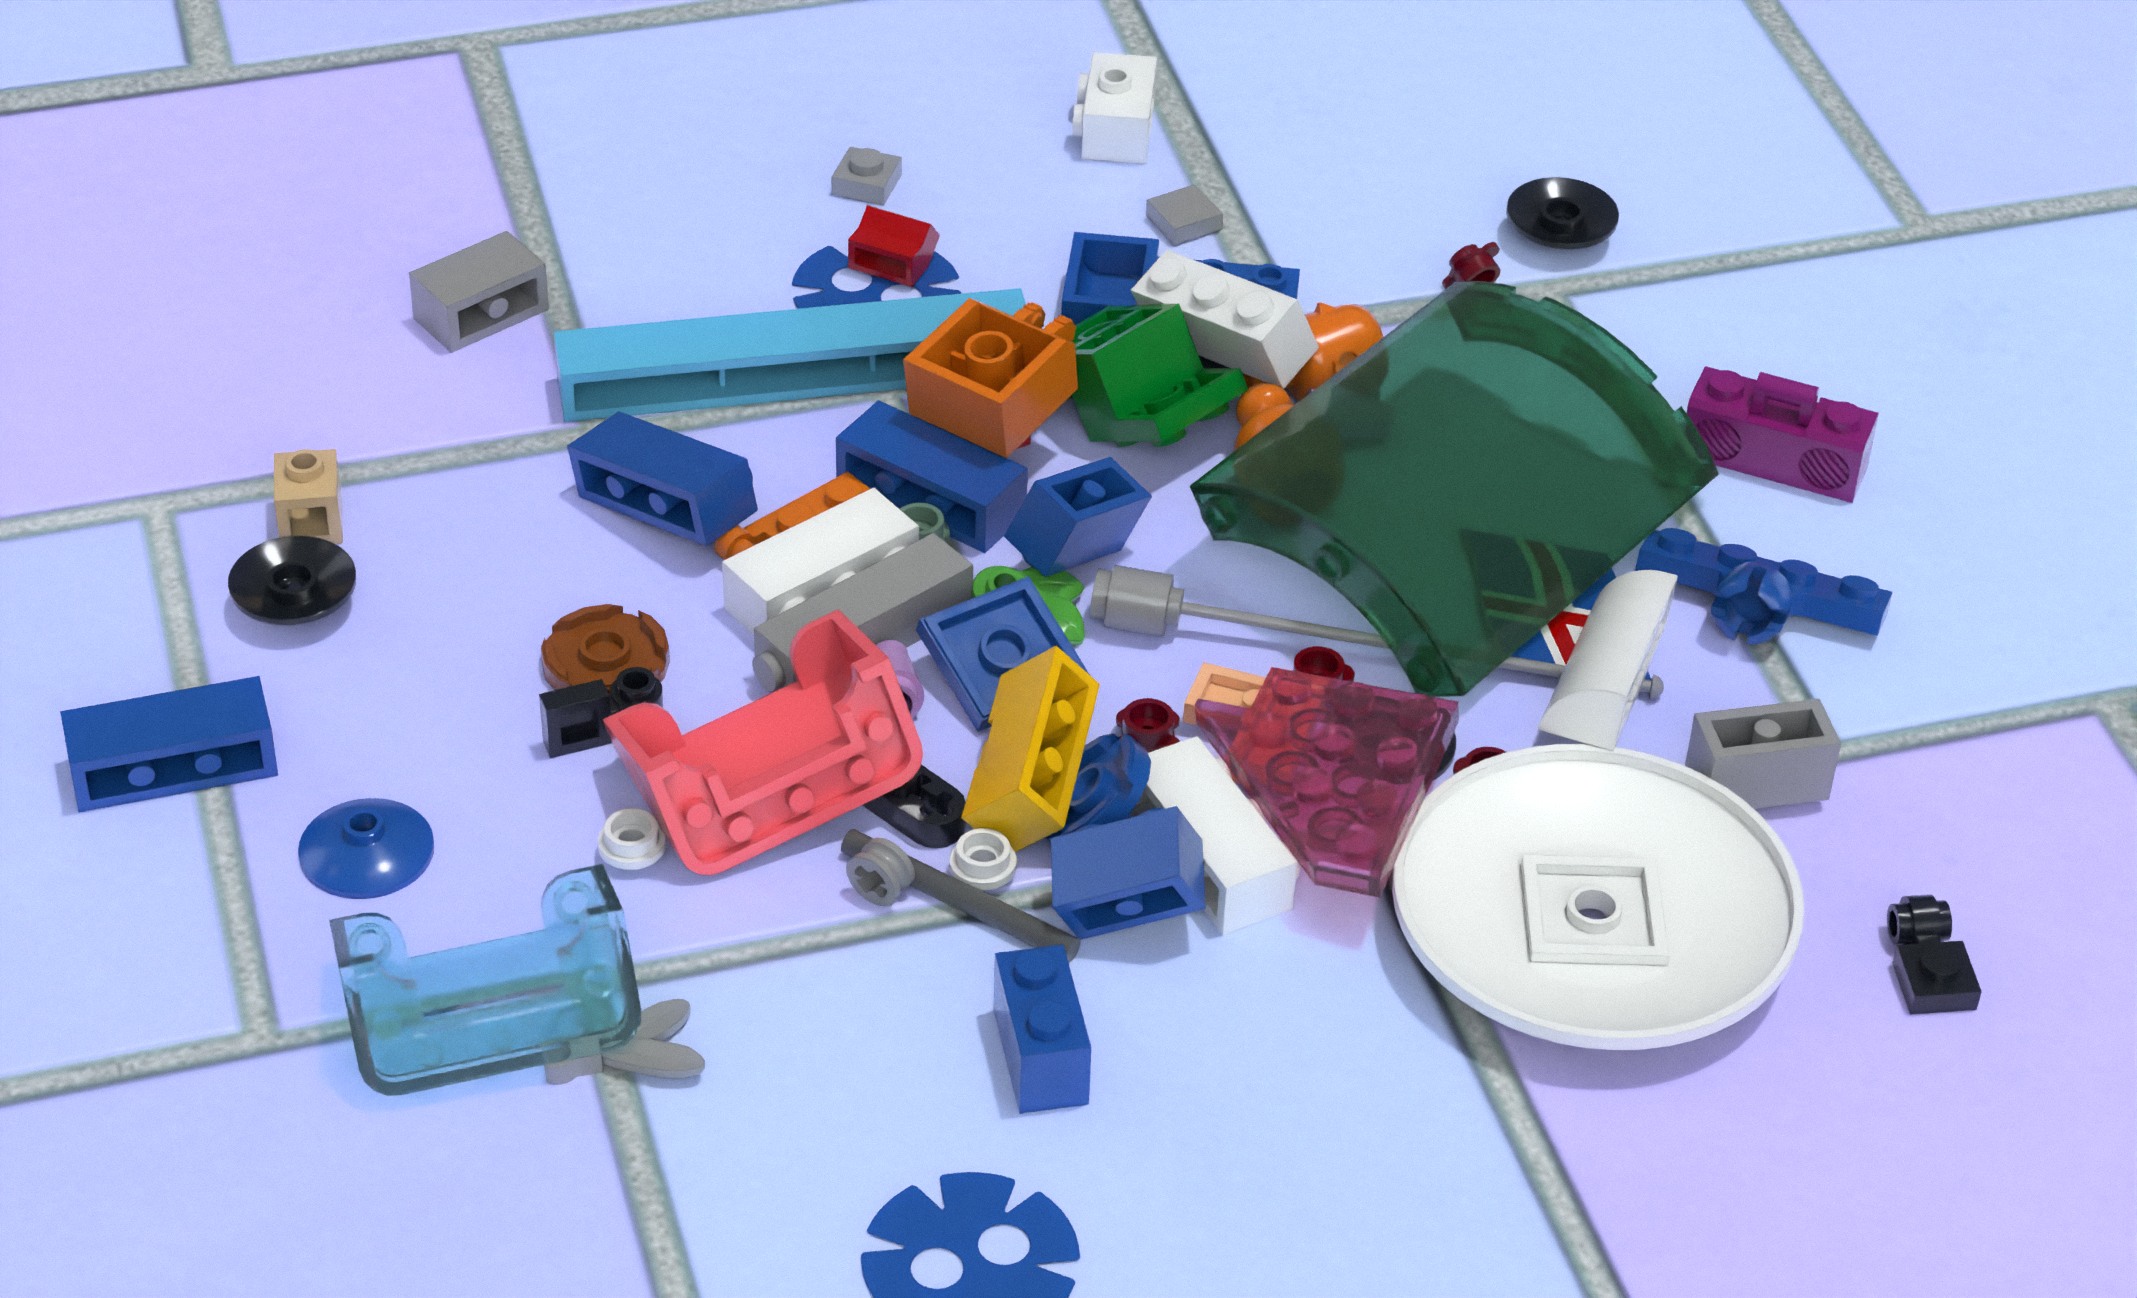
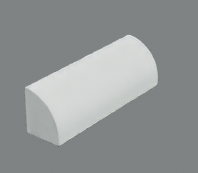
(1611, 659)

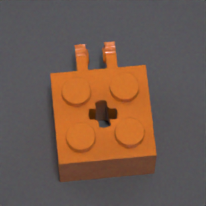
(992, 374)

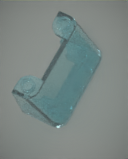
(491, 1001)

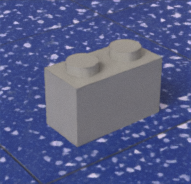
(479, 291)
(1767, 752)

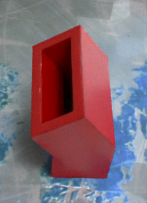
(892, 246)

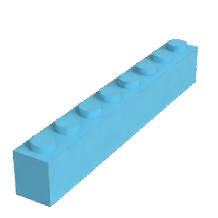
(750, 355)

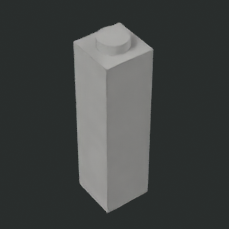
(879, 600)

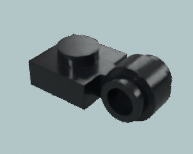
(576, 713)
(1930, 972)

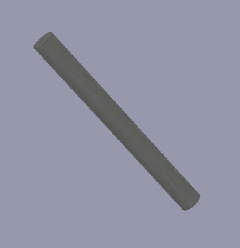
(977, 903)

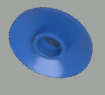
(366, 848)

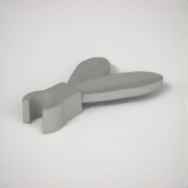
(644, 1052)

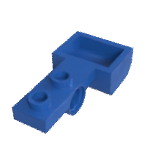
(1108, 266)

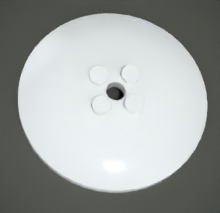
(1679, 865)

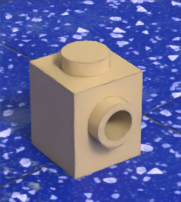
(308, 494)

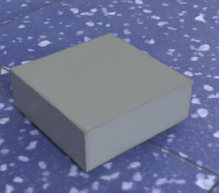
(1184, 214)

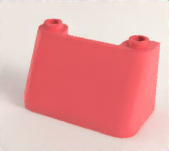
(779, 760)

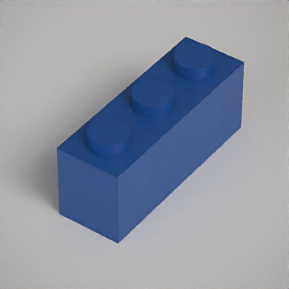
(929, 465)
(663, 478)
(169, 743)

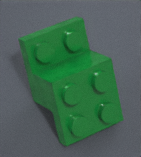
(1145, 376)

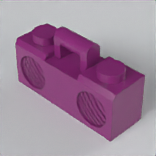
(1782, 432)

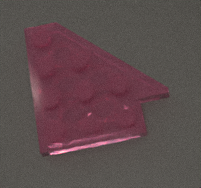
(1334, 768)

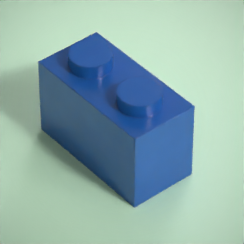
(1077, 516)
(1127, 872)
(1042, 1029)

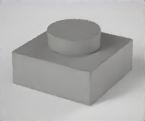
(866, 175)

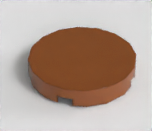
(601, 644)

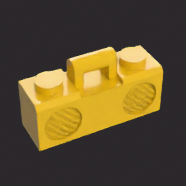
(1032, 749)

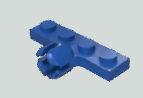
(1761, 593)

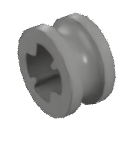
(880, 871)

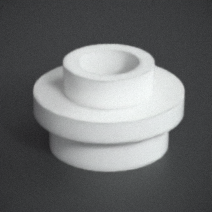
(631, 839)
(983, 859)

